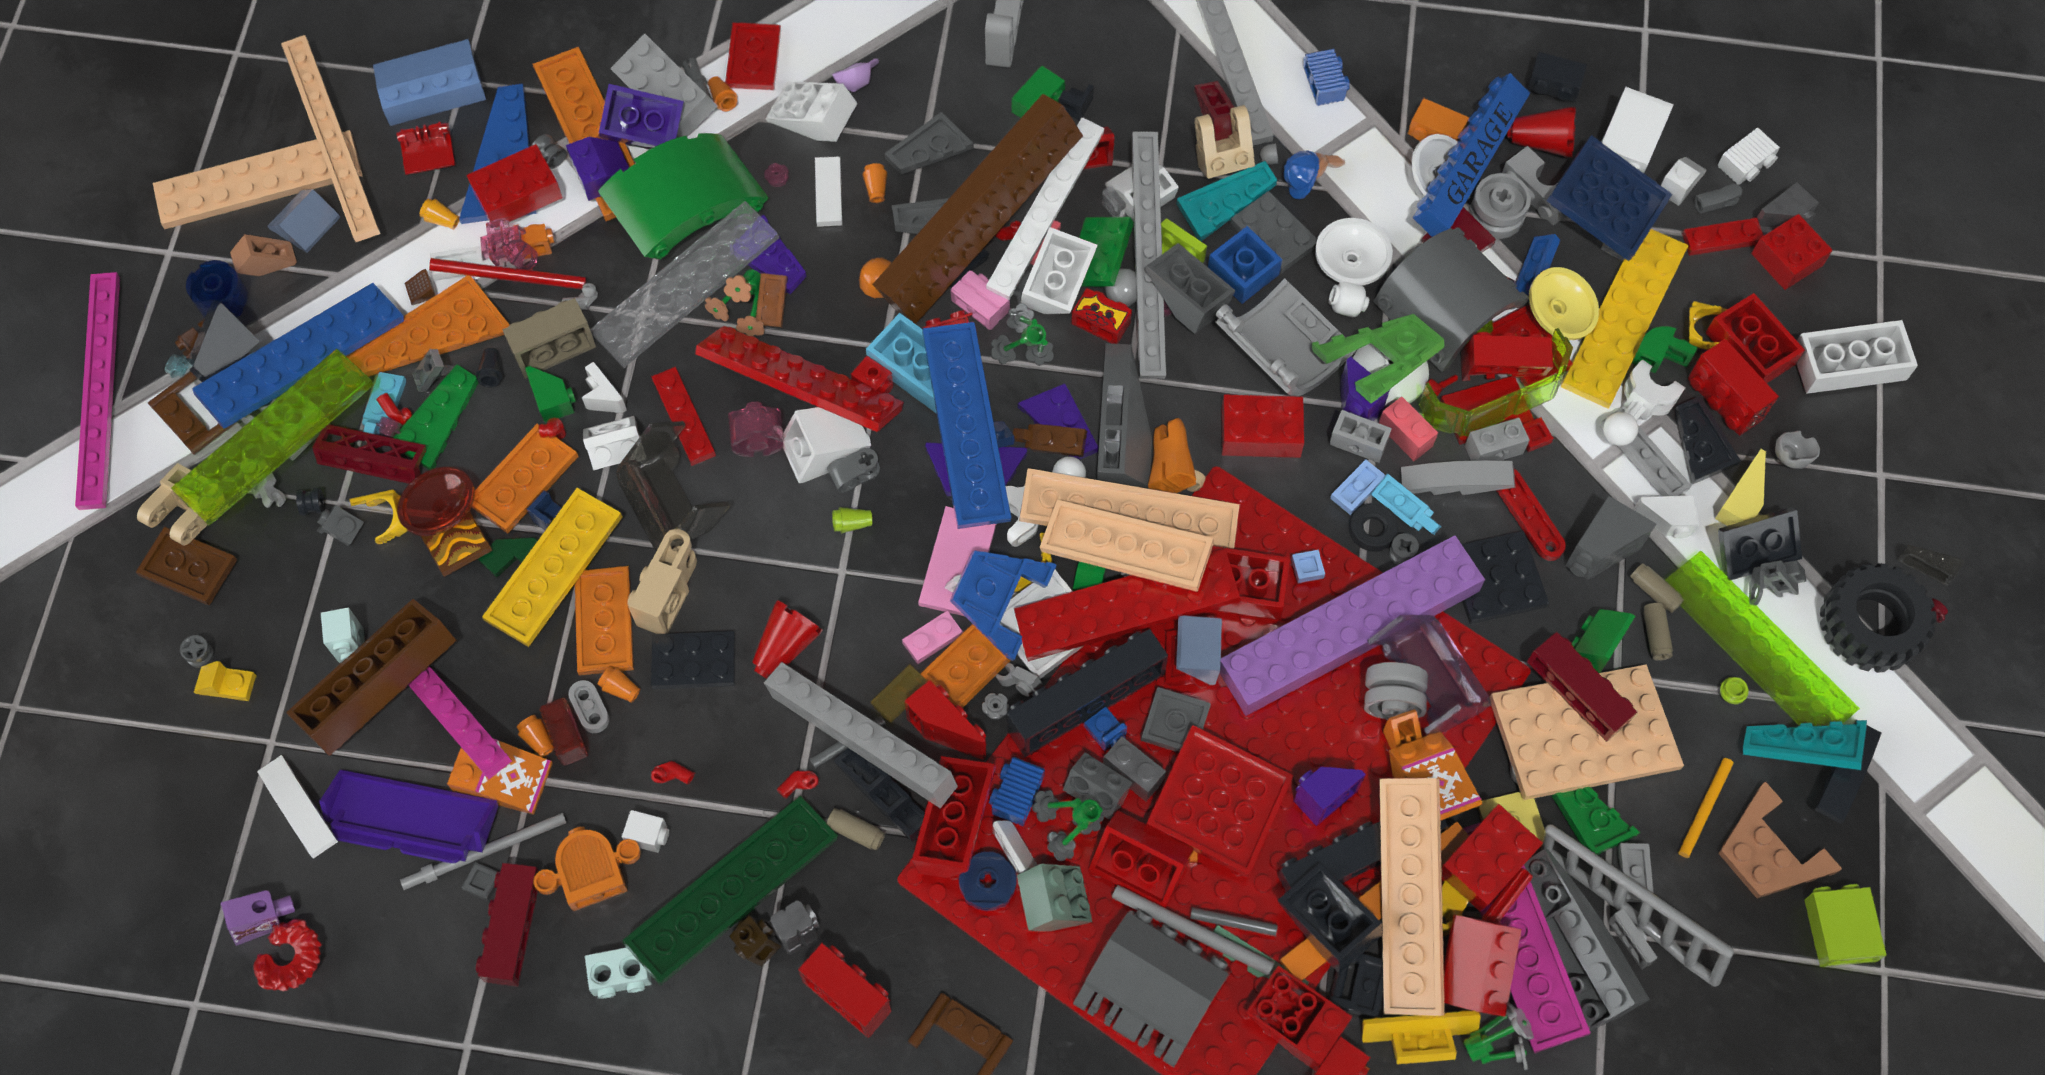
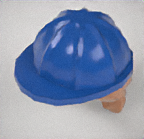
(1304, 168)

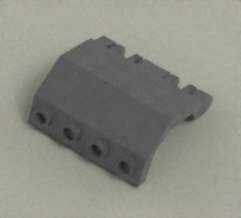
(1154, 982)

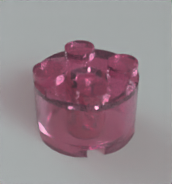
(756, 430)

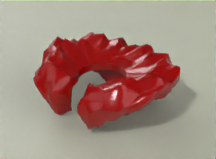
(302, 966)

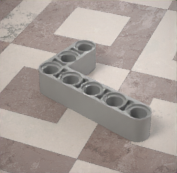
(1002, 32)

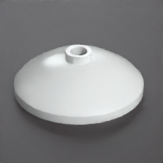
(1428, 157)
(1356, 241)
(1409, 388)

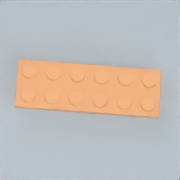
(1127, 545)

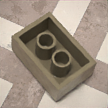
(550, 337)

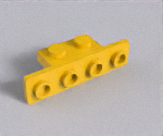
(1421, 1036)

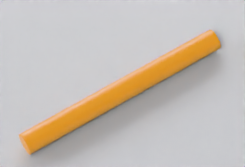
(1706, 807)

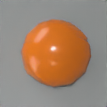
(869, 274)

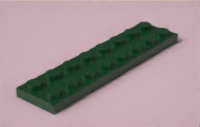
(729, 890)

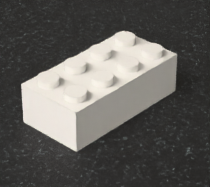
(1855, 356)

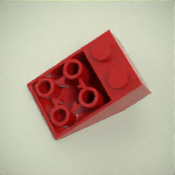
(943, 722)
(1298, 1017)

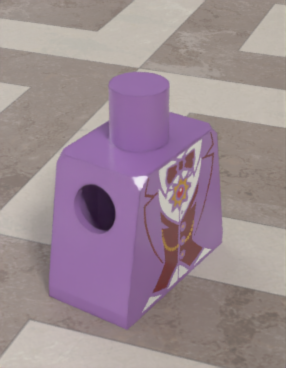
(254, 915)

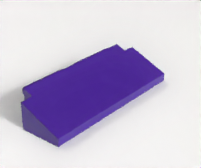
(407, 817)

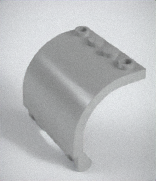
(1281, 336)

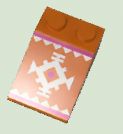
(1436, 758)
(514, 787)

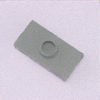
(1633, 938)

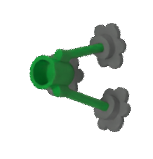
(1032, 335)
(1085, 816)

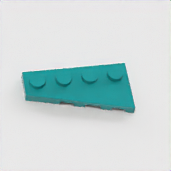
(1220, 201)
(1821, 745)

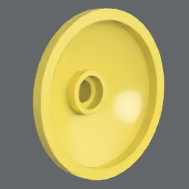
(1564, 302)

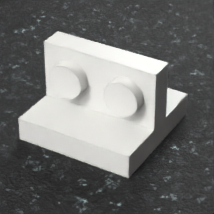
(610, 441)

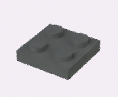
(1172, 718)

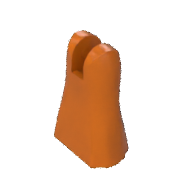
(1172, 462)

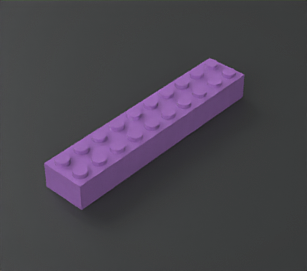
(1343, 625)

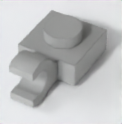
(268, 493)
(1026, 682)

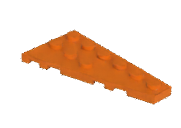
(445, 322)

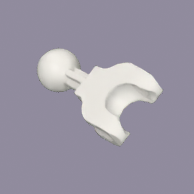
(1643, 400)
(1023, 531)

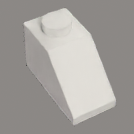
(1682, 179)
(1672, 514)

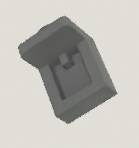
(339, 524)

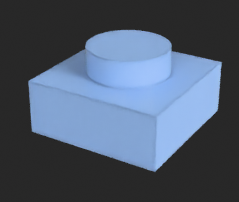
(1308, 566)

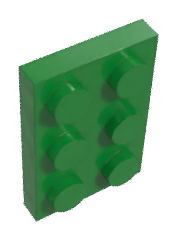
(1111, 238)

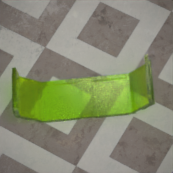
(1460, 421)

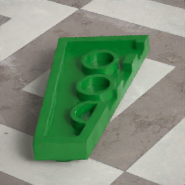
(439, 415)

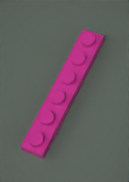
(459, 723)

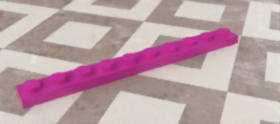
(97, 392)

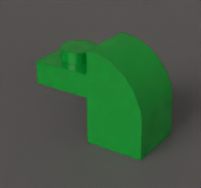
(1661, 344)

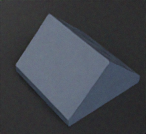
(304, 220)
(1199, 647)

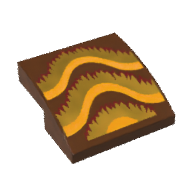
(457, 546)

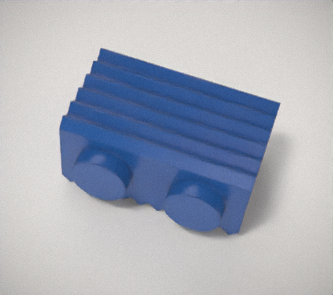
(1326, 76)
(1017, 790)

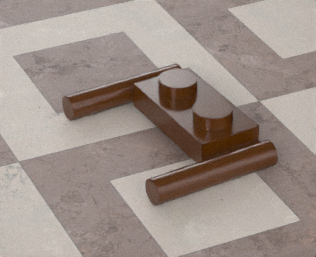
(181, 419)
(965, 1028)

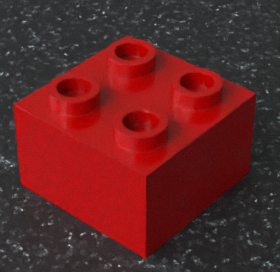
(1791, 251)

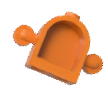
(588, 868)

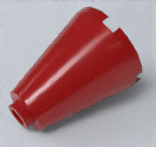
(1546, 131)
(783, 639)

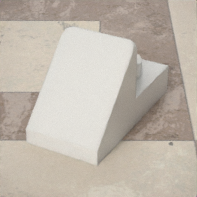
(603, 394)

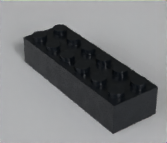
(1086, 692)

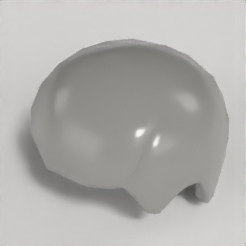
(1124, 287)
(1796, 450)

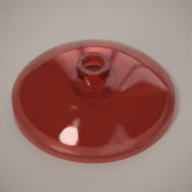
(436, 501)

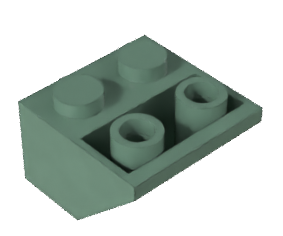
(1054, 897)

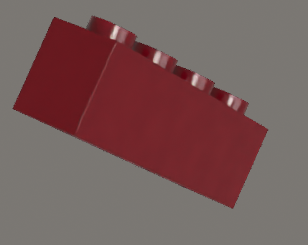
(1582, 686)
(509, 925)

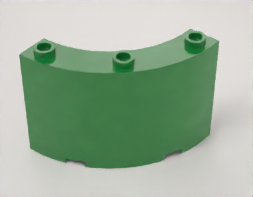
(679, 191)

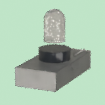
(430, 369)

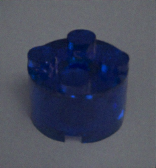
(216, 282)

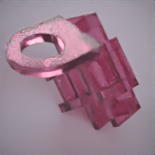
(512, 250)

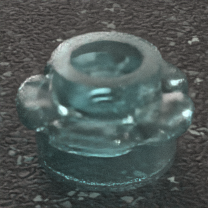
(176, 366)

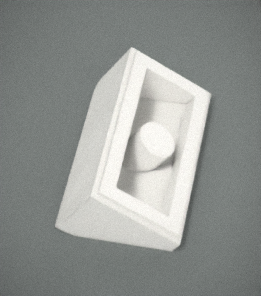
(1013, 846)

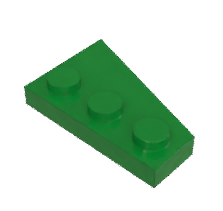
(1593, 821)

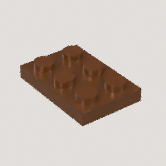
(186, 569)

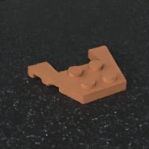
(1761, 856)

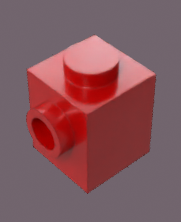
(874, 375)

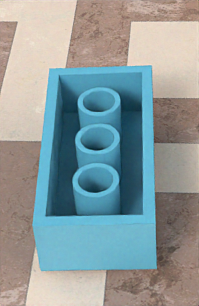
(903, 353)

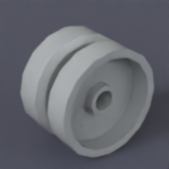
(1501, 204)
(1395, 689)

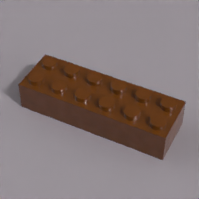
(371, 676)

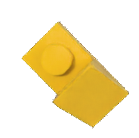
(224, 682)

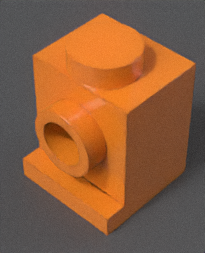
(539, 239)

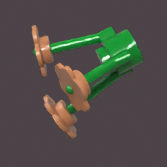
(739, 289)

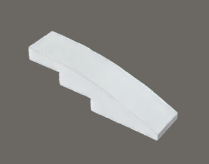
(297, 806)

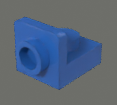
(1105, 728)

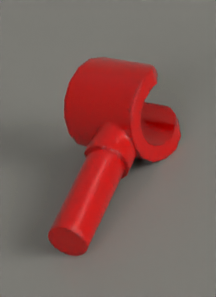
(1438, 387)

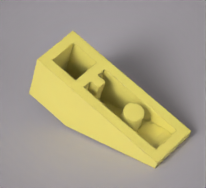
(1747, 496)

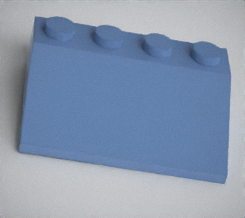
(428, 82)

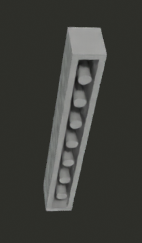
(861, 735)

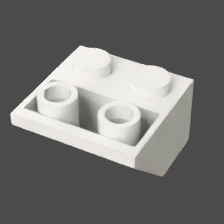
(1124, 187)

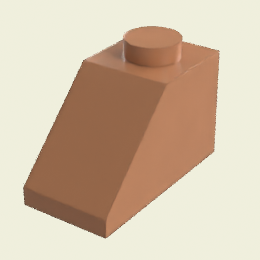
(261, 255)

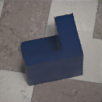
(543, 510)

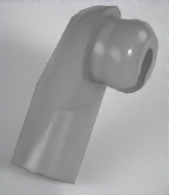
(587, 296)

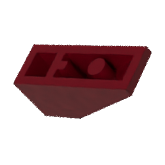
(1217, 105)

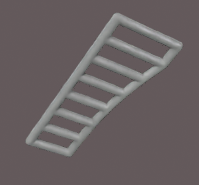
(1649, 900)

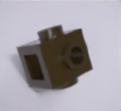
(755, 940)

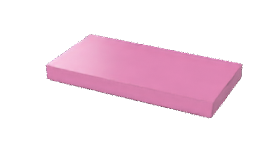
(950, 558)

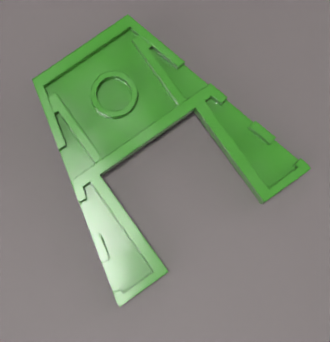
(1403, 340)

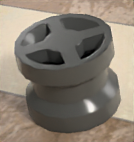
(1398, 554)
(191, 647)

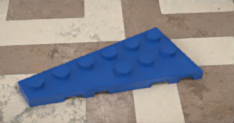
(503, 136)

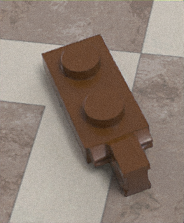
(1052, 439)

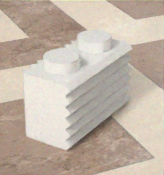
(1749, 156)

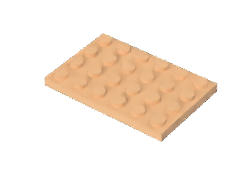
(1561, 752)

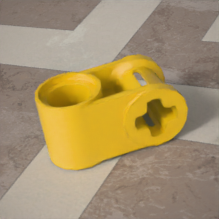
(1452, 904)

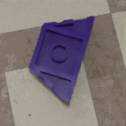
(1009, 456)

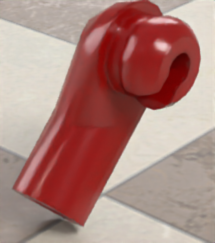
(1007, 233)
(391, 409)
(670, 771)

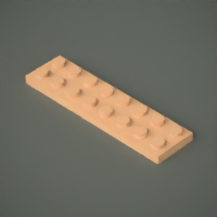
(245, 182)
(1173, 510)
(1412, 896)

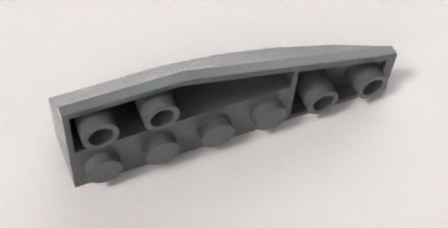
(1124, 424)
(1589, 953)

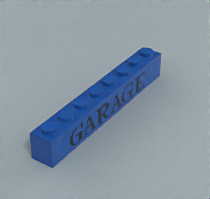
(1470, 155)

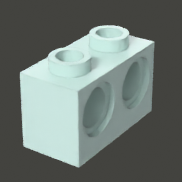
(341, 632)
(617, 962)

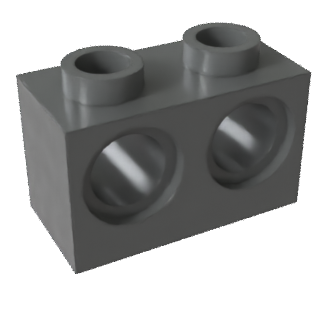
(1099, 783)

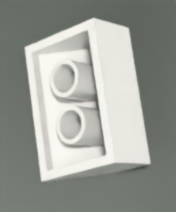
(1058, 273)

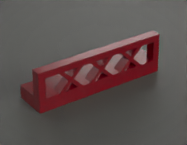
(365, 458)

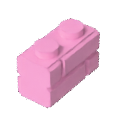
(973, 297)

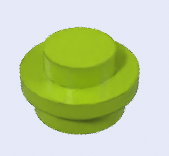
(1734, 690)

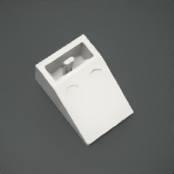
(813, 109)

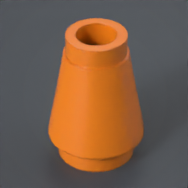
(722, 94)
(875, 182)
(618, 684)
(535, 735)

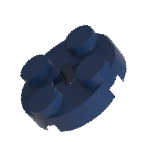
(999, 893)

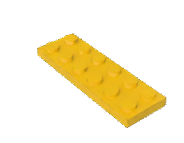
(552, 567)

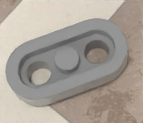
(588, 708)

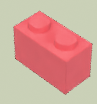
(1409, 428)

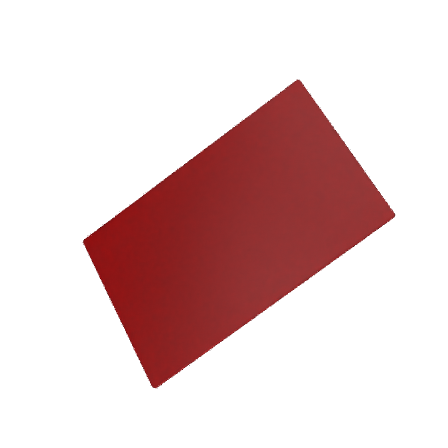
(1297, 733)

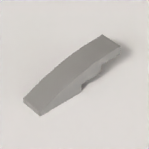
(1461, 476)

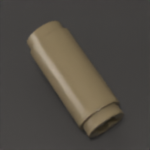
(1657, 587)
(1658, 631)
(856, 829)

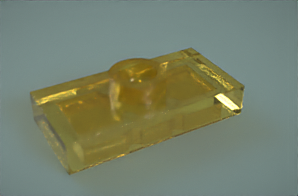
(891, 700)

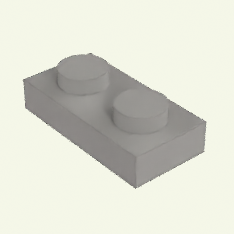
(1636, 864)

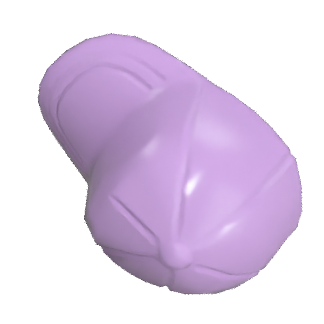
(855, 75)

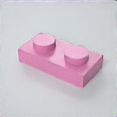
(932, 637)

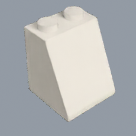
(1637, 127)
(819, 438)

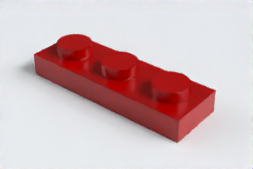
(1722, 236)

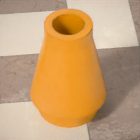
(438, 214)

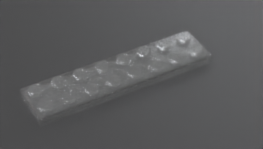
(684, 284)

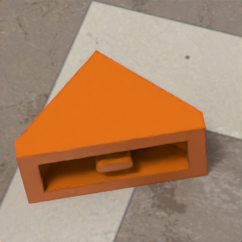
(1402, 729)

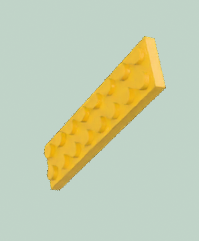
(1624, 319)

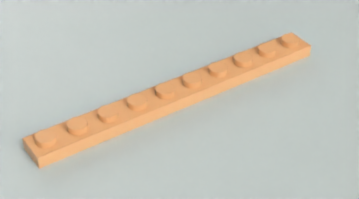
(330, 139)

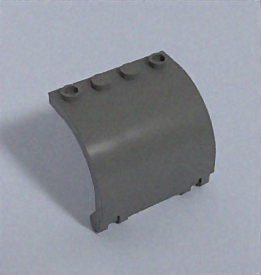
(1450, 290)

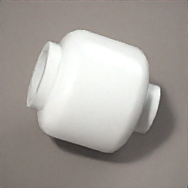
(1348, 299)

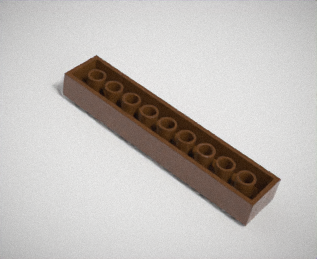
(978, 209)

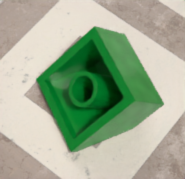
(1602, 636)

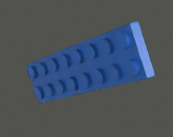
(290, 357)
(966, 425)

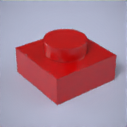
(1538, 434)

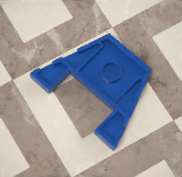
(987, 590)

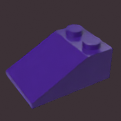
(639, 117)

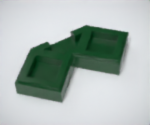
(505, 553)

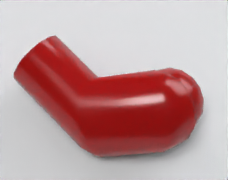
(552, 429)
(798, 780)

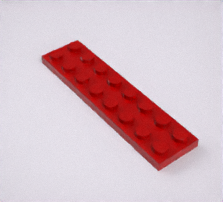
(800, 378)
(1120, 609)

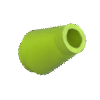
(850, 519)

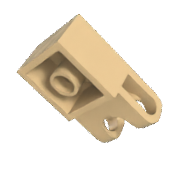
(663, 585)

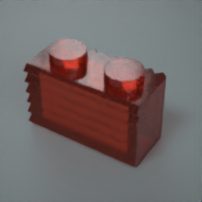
(563, 731)

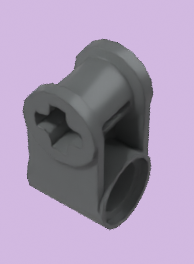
(852, 470)

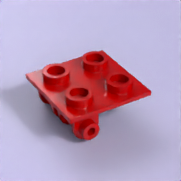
(426, 148)

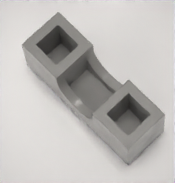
(1528, 167)

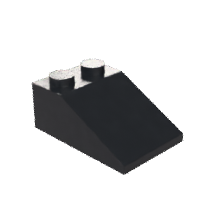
(1331, 917)

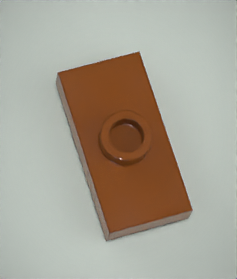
(771, 299)

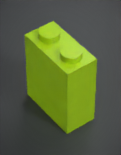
(1845, 926)

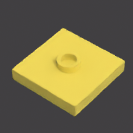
(1523, 810)

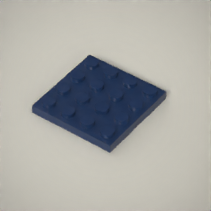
(1609, 198)

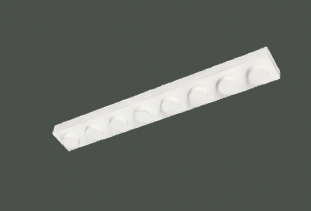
(1043, 212)

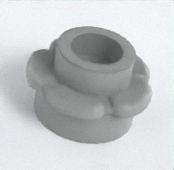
(1000, 711)

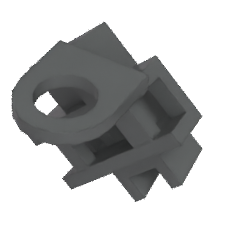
(1778, 576)

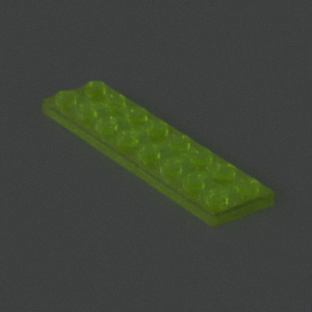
(272, 437)
(1759, 645)

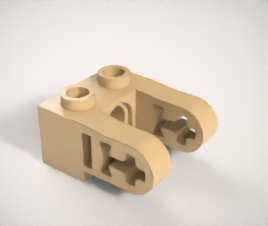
(1225, 155)
(164, 501)

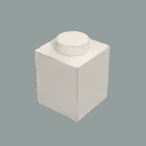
(646, 830)

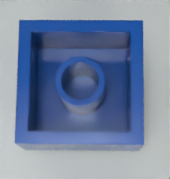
(1245, 264)

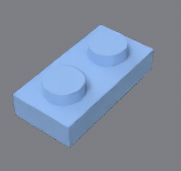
(1357, 487)

